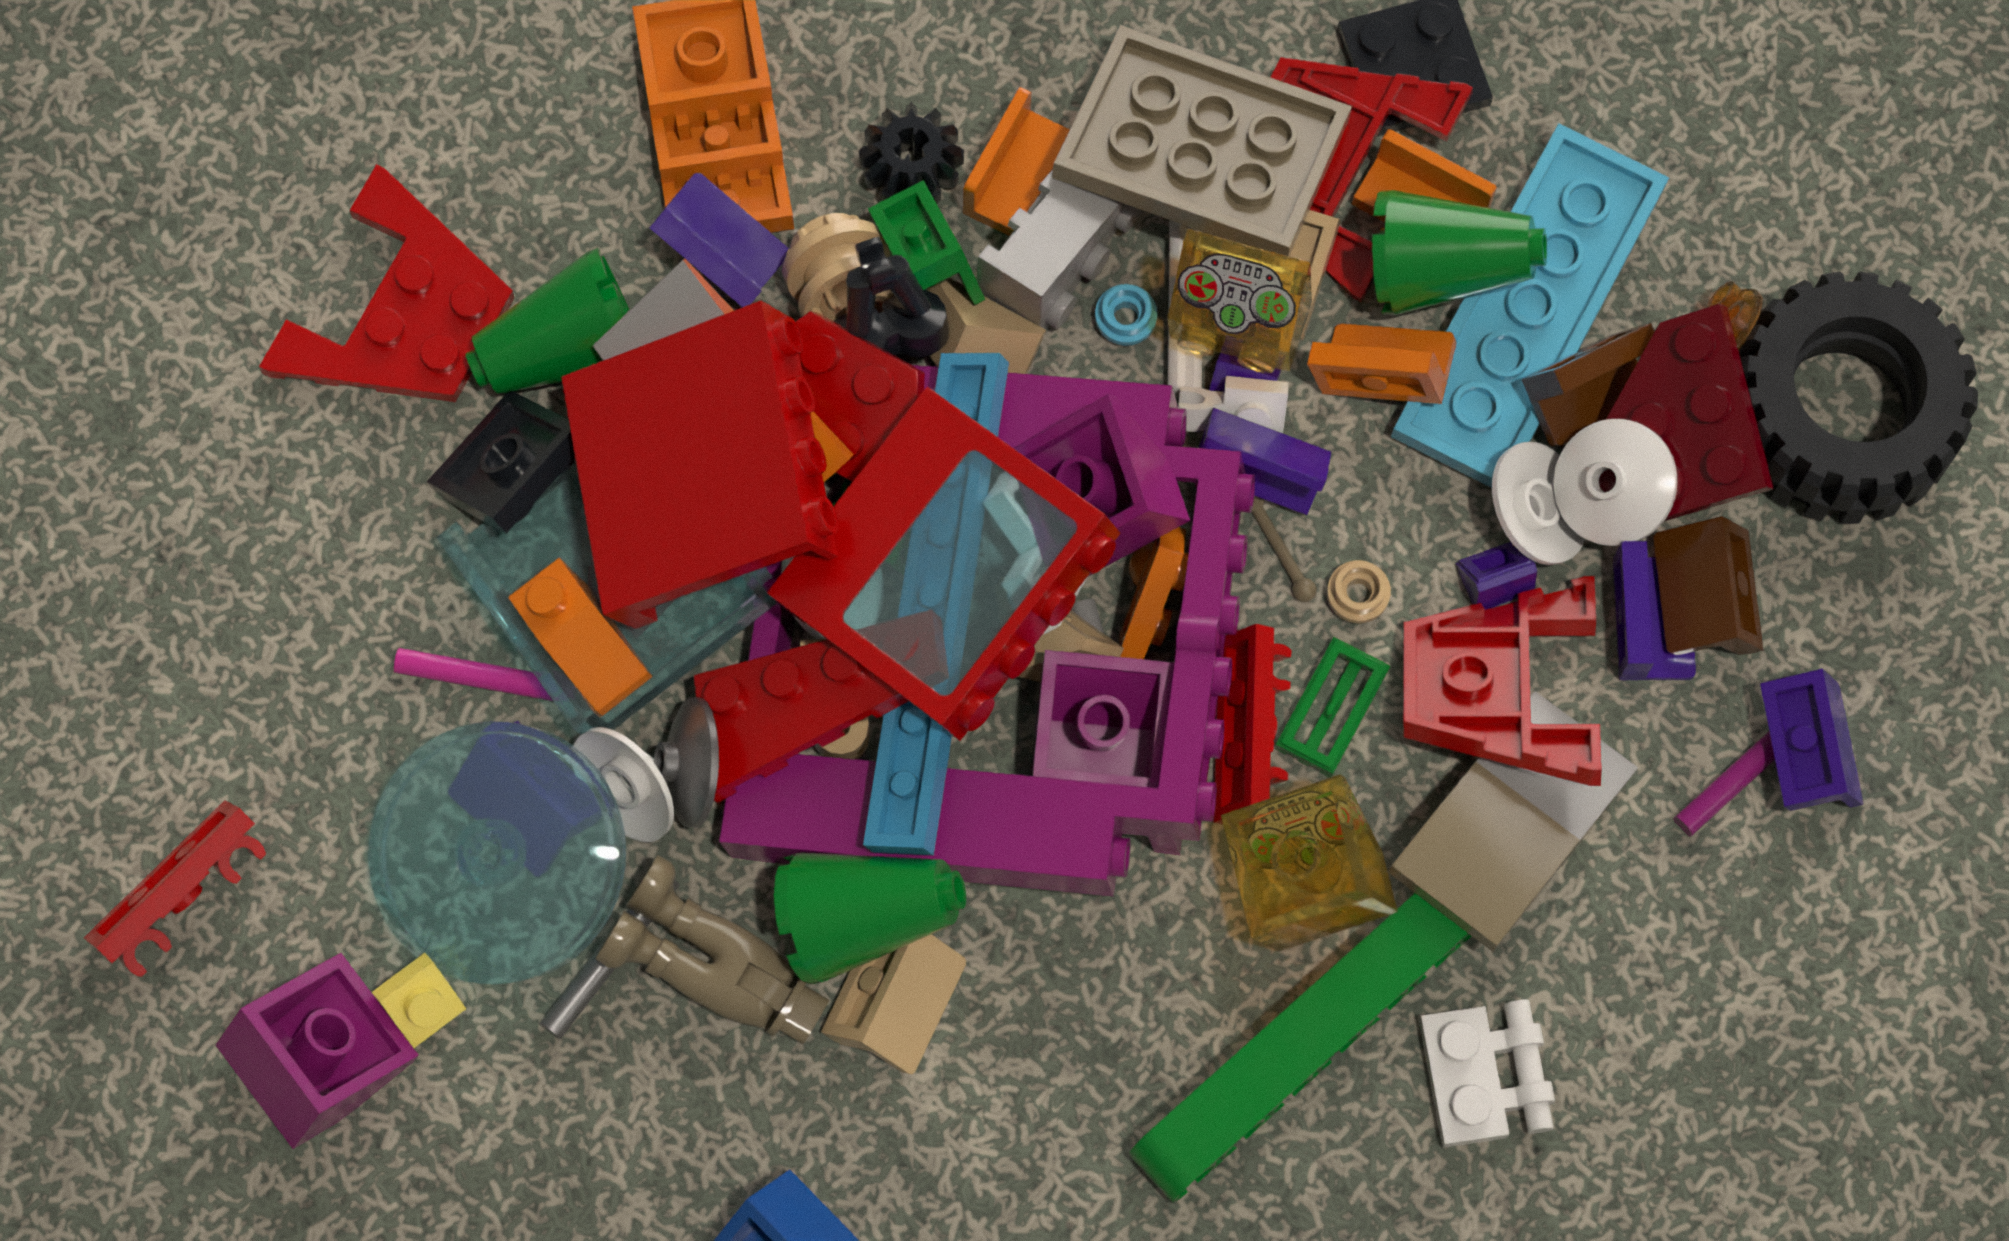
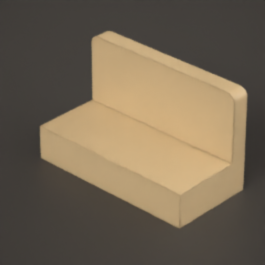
(896, 1002)

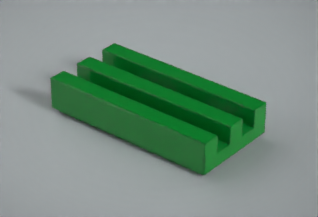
(1307, 753)

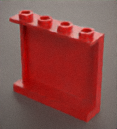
(698, 460)

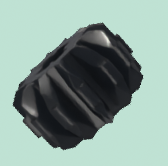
(915, 134)

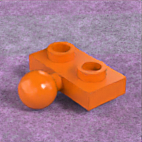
(1155, 572)

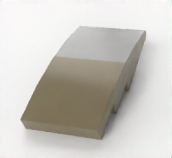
(1504, 837)

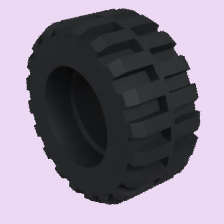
(1899, 339)

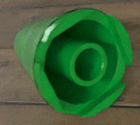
(1448, 250)
(550, 328)
(860, 908)

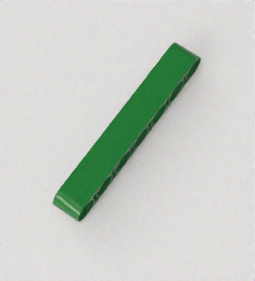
(1296, 1046)

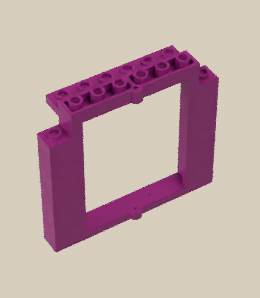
(1030, 826)

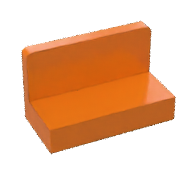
(1012, 164)
(1417, 170)
(1384, 363)

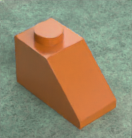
(579, 637)

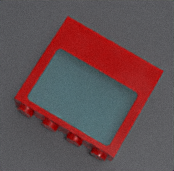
(948, 563)

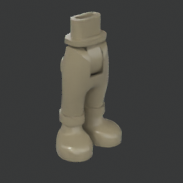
(743, 982)

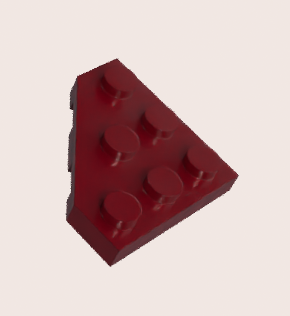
(1699, 404)

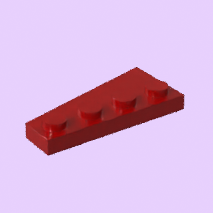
(786, 705)

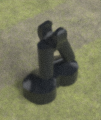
(910, 321)

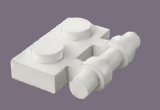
(1466, 1077)

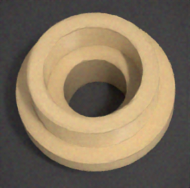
(1358, 573)

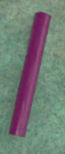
(1726, 786)

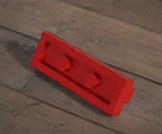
(1249, 720)
(173, 886)

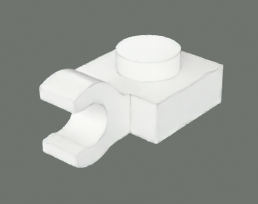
(1247, 398)

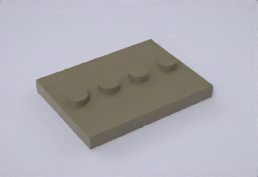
(1202, 142)

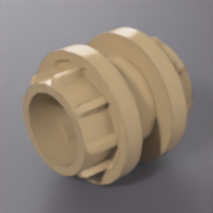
(821, 260)

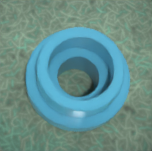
(1126, 297)

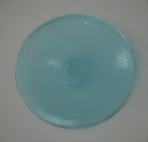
(497, 852)

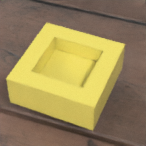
(419, 1000)

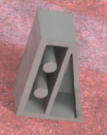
(1052, 251)

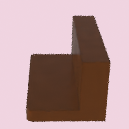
(1585, 383)
(1708, 588)

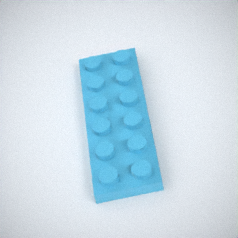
(1592, 218)

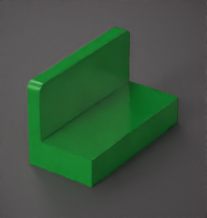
(922, 236)

